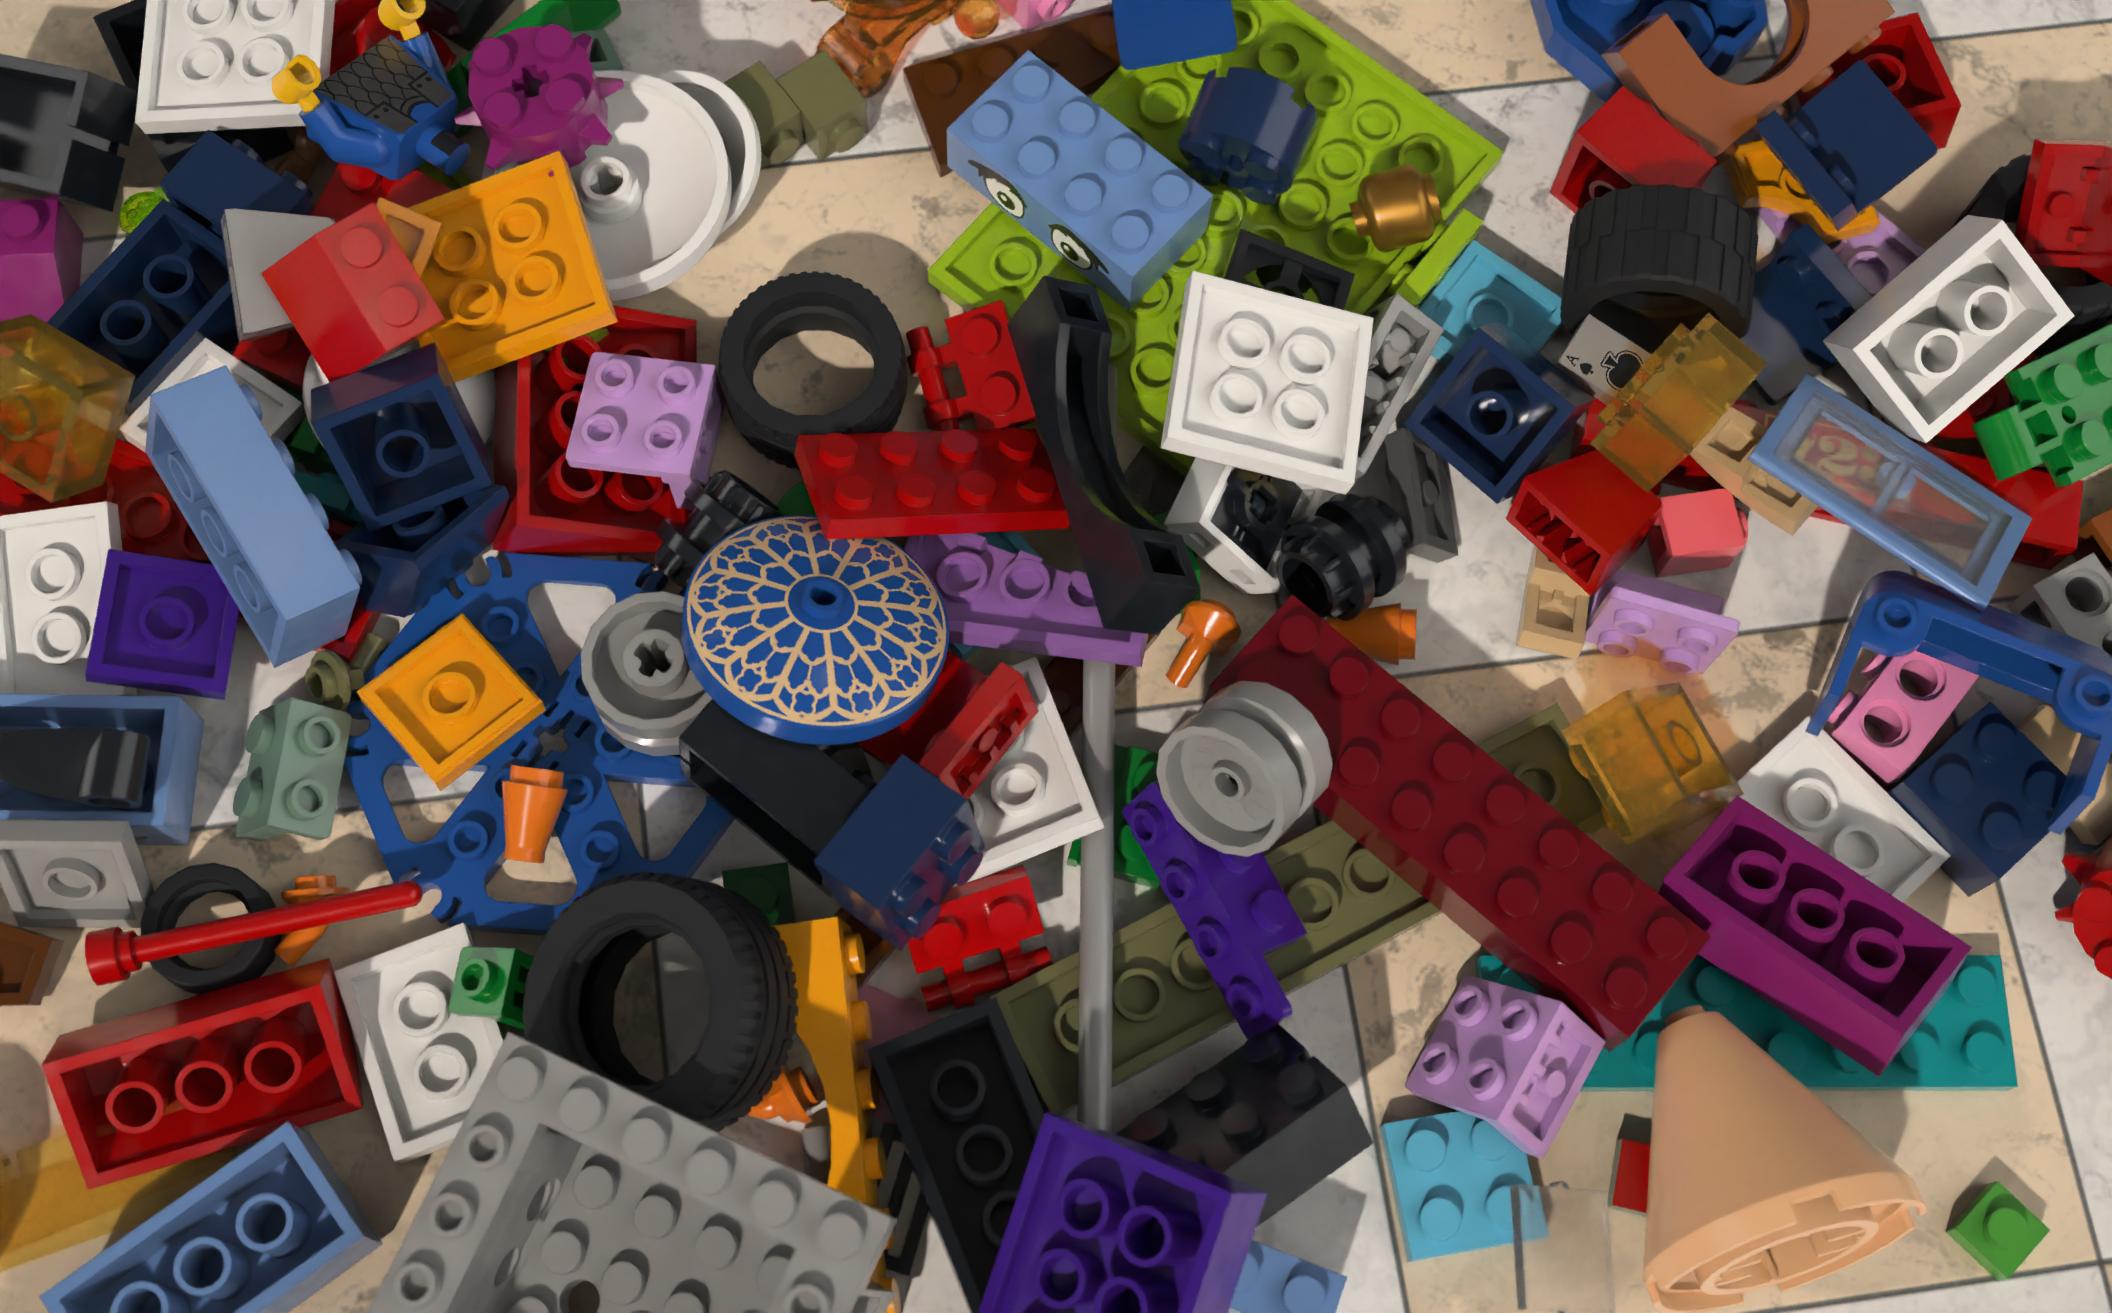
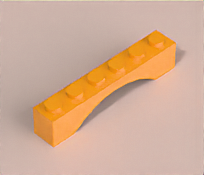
(833, 1030)

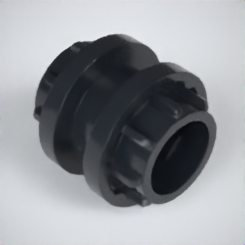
(720, 509)
(1344, 556)

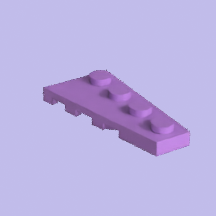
(1019, 602)

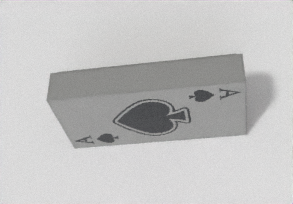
(1600, 359)

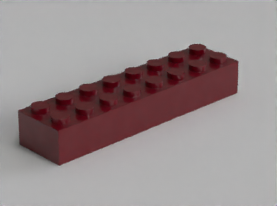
(1474, 833)

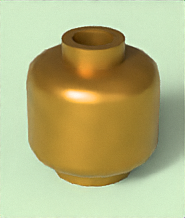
(1396, 208)

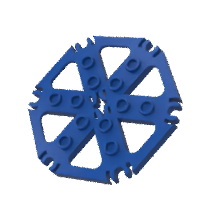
(590, 825)

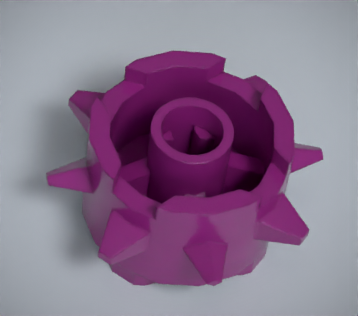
(537, 96)

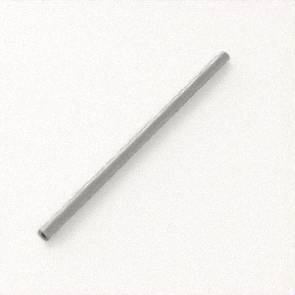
(1097, 879)

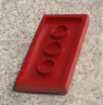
(930, 483)

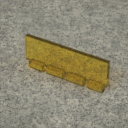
(55, 1210)

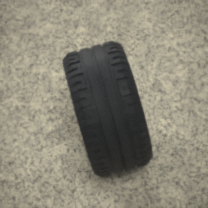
(746, 965)

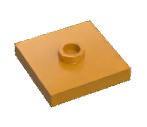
(451, 701)

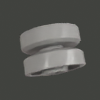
(641, 674)
(1244, 768)

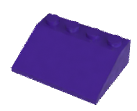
(1120, 1229)

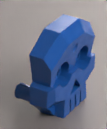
(1582, 30)

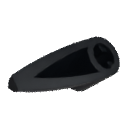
(77, 764)

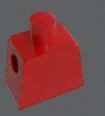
(1585, 516)

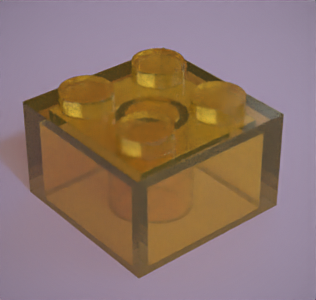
(1675, 400)
(57, 409)
(1651, 762)

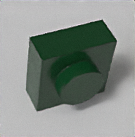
(766, 888)

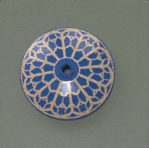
(813, 631)

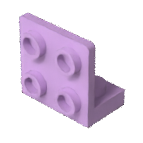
(648, 420)
(1659, 623)
(1507, 1061)

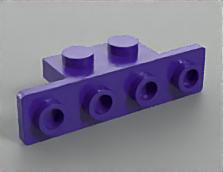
(1227, 906)

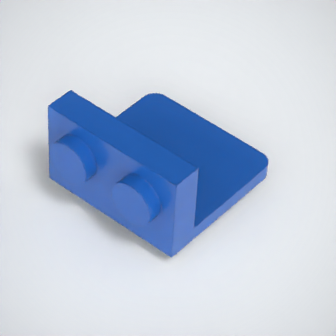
(1172, 30)

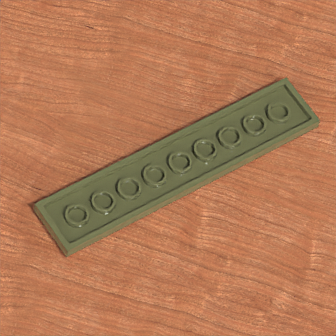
(1340, 895)

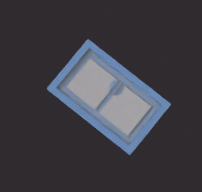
(1892, 491)

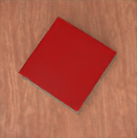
(1629, 1177)

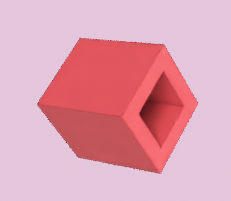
(1697, 533)

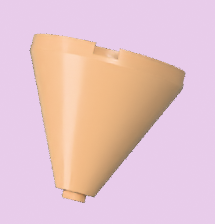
(1754, 1175)

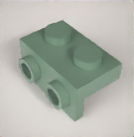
(292, 771)

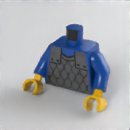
(384, 106)

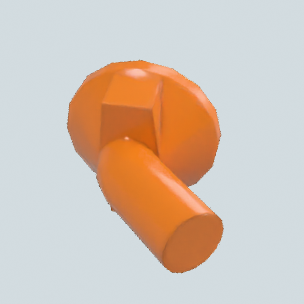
(1209, 629)
(307, 888)
(788, 1098)

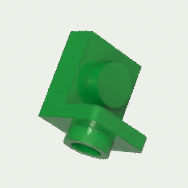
(491, 984)

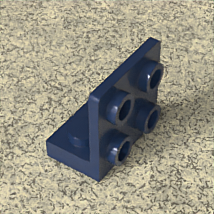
(1848, 144)
(1795, 308)

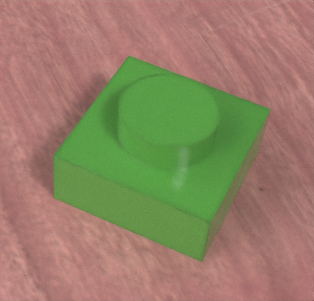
(1997, 1231)

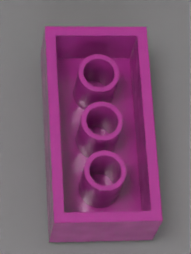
(1813, 934)

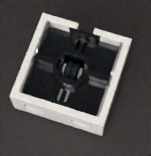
(1239, 521)

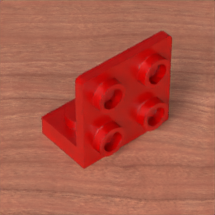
(961, 725)

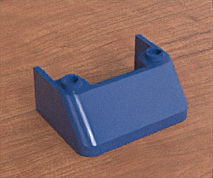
(1911, 614)

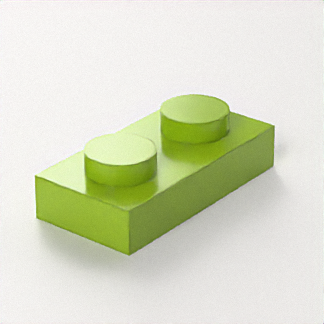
(1440, 255)

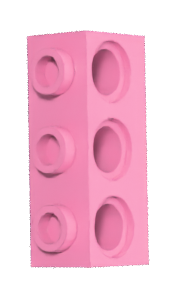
(1903, 718)

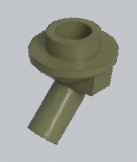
(333, 681)

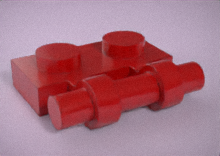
(987, 366)
(974, 920)

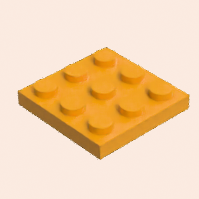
(512, 268)

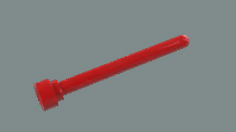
(115, 953)

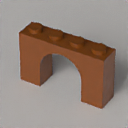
(1666, 71)

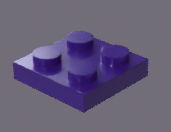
(163, 626)

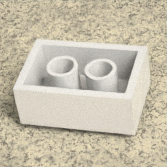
(1948, 327)

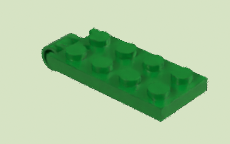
(2058, 414)

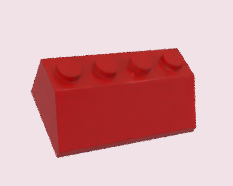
(230, 1056)

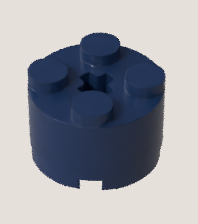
(1247, 134)

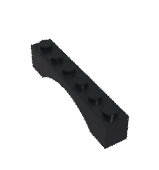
(1131, 560)

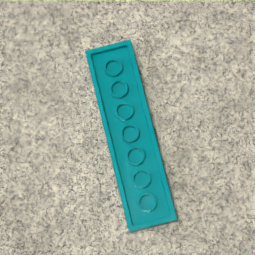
(1955, 1048)

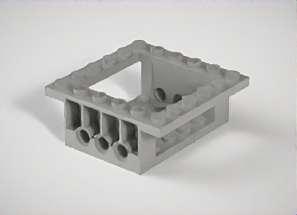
(600, 1185)

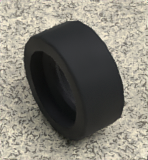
(175, 896)

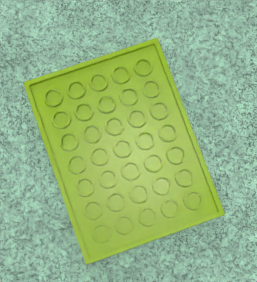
(1363, 127)

